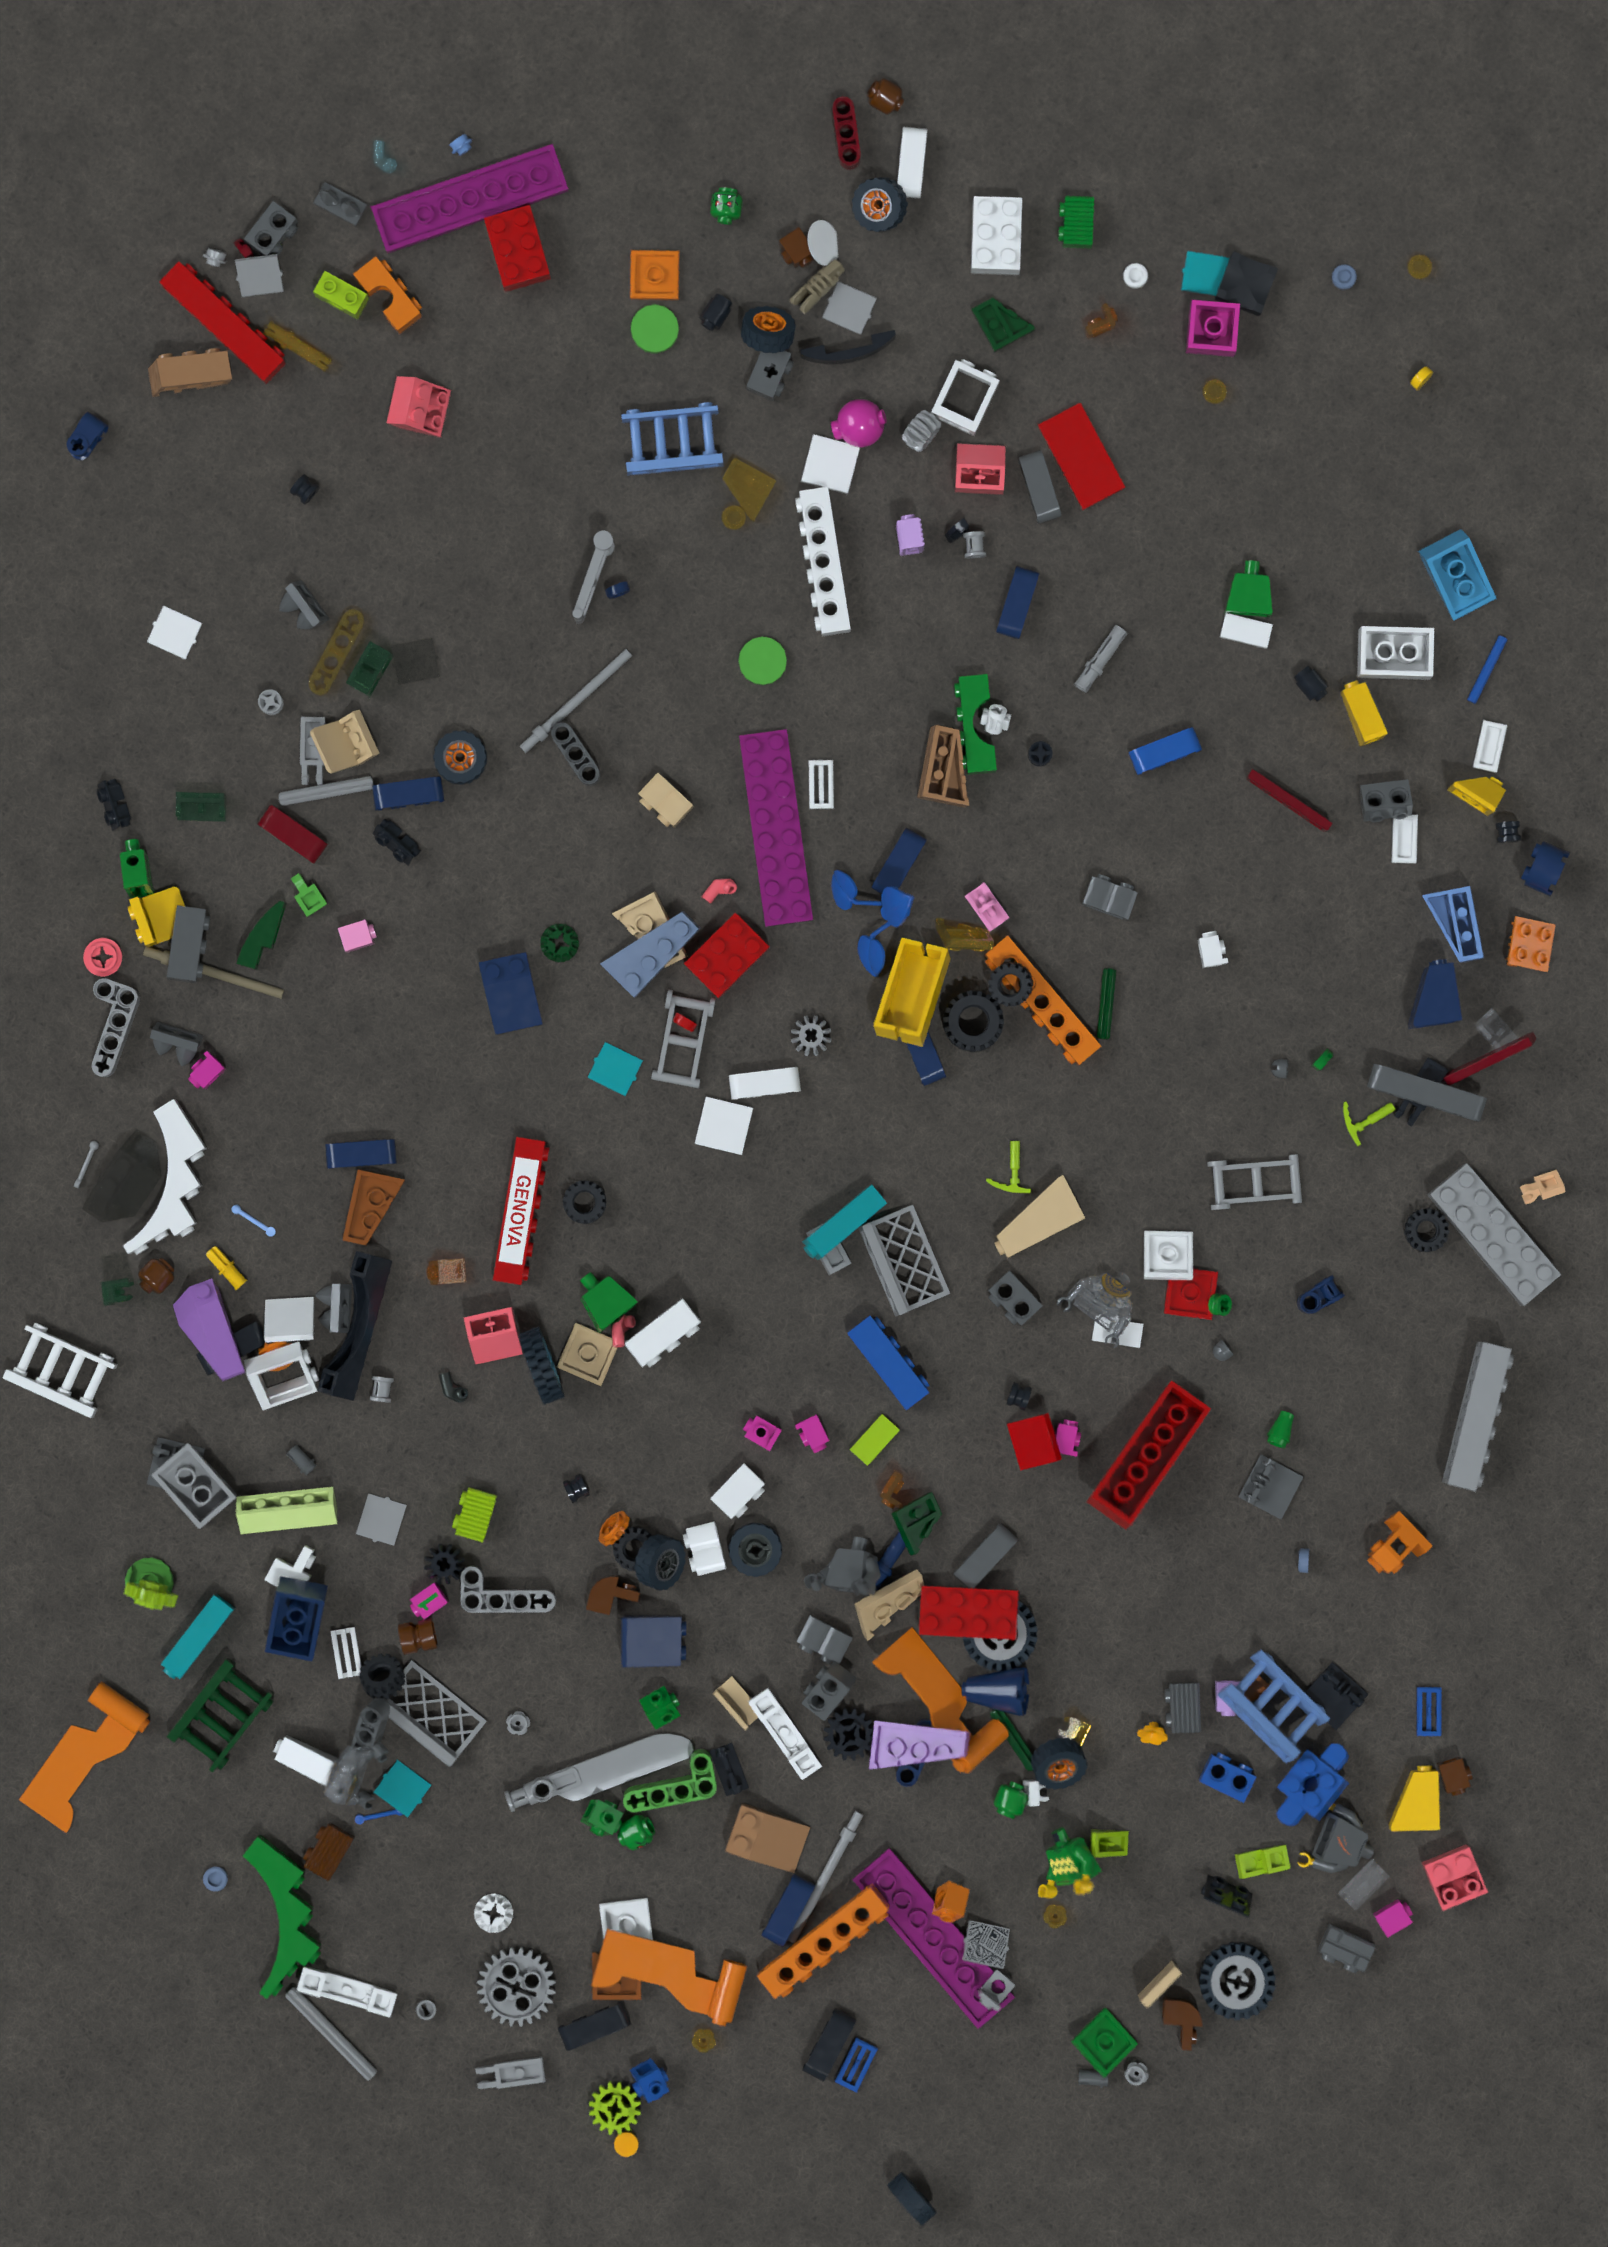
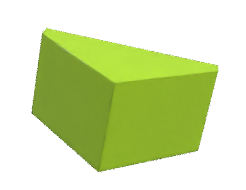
(1108, 1843)

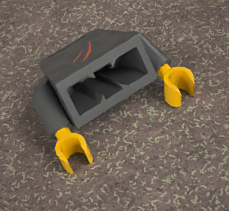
(1339, 1842)

